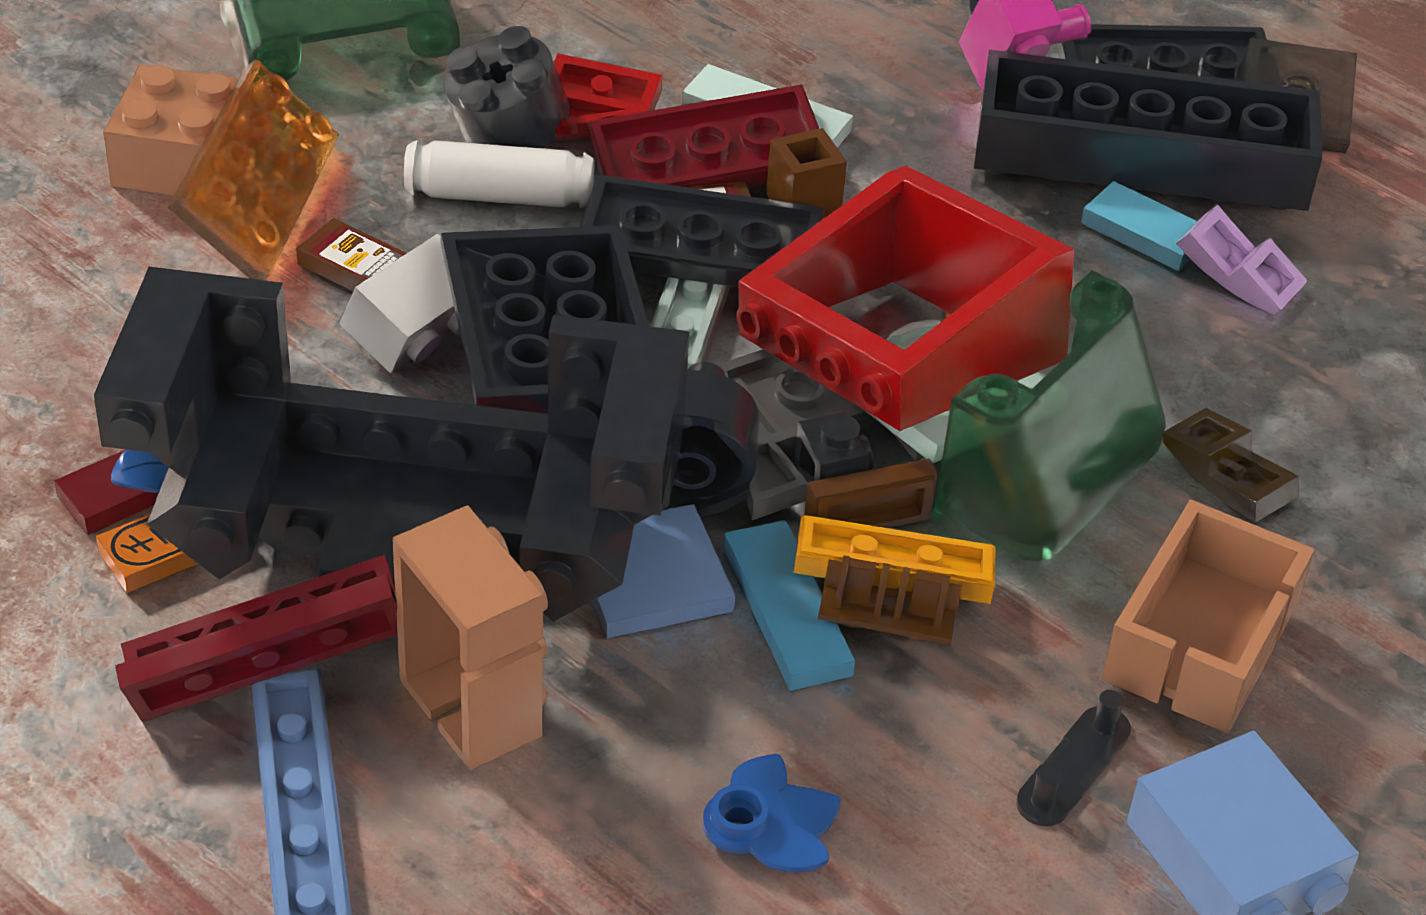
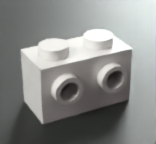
(403, 308)

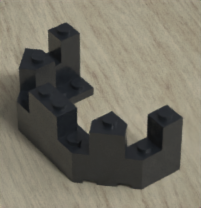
(345, 470)

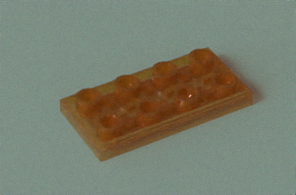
(254, 171)

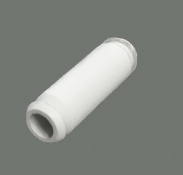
(498, 173)

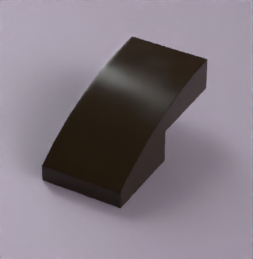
(1223, 461)

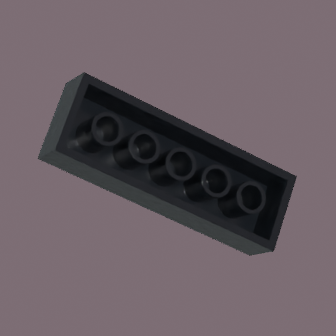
(1149, 130)

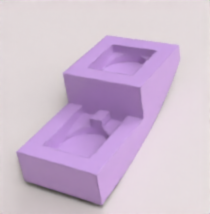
(1253, 274)

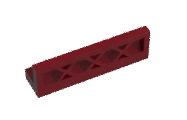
(259, 639)

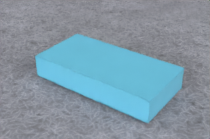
(1139, 223)

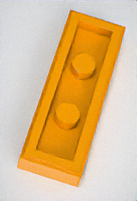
(965, 561)

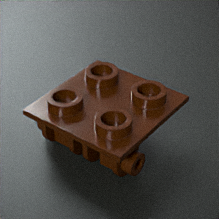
(919, 614)

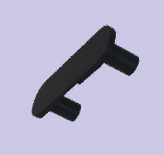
(1075, 762)

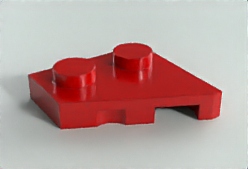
(602, 92)

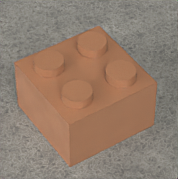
(162, 126)

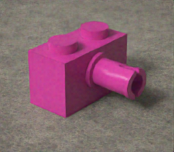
(1019, 28)

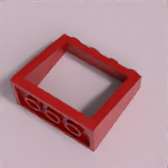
(984, 268)

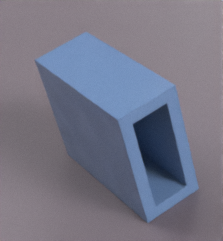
(1241, 833)

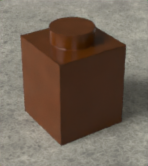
(807, 170)

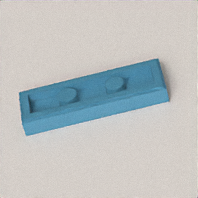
(787, 606)

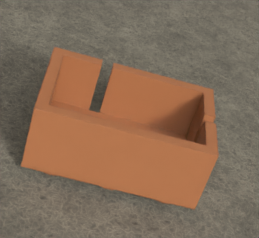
(1207, 615)
(470, 635)

